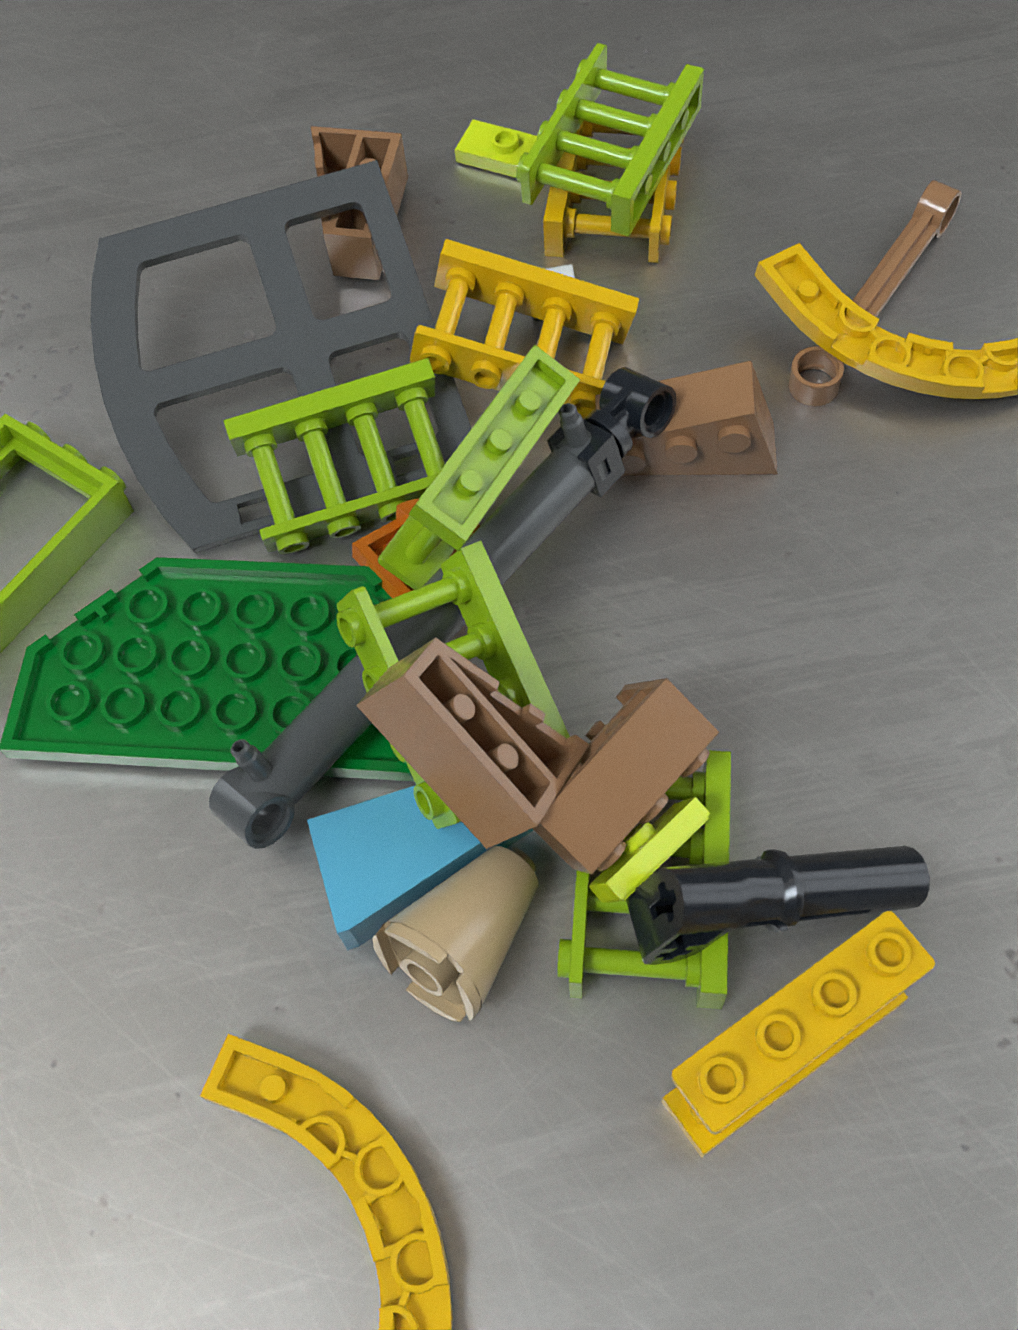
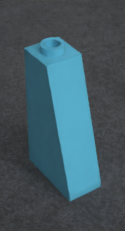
(384, 859)

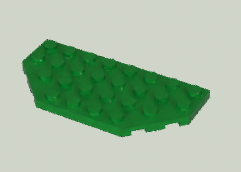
(191, 667)

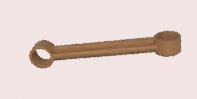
(929, 220)

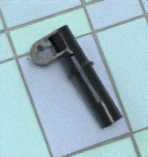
(694, 905)

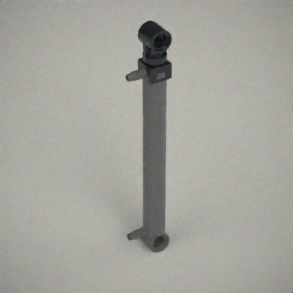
(584, 458)

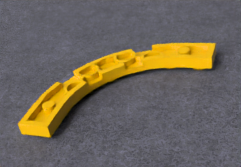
(856, 340)
(363, 1160)

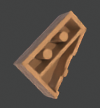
(346, 232)
(716, 428)
(471, 742)
(625, 774)

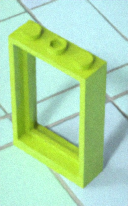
(75, 540)

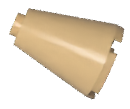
(460, 932)

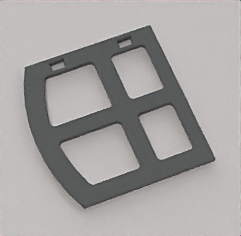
(297, 347)

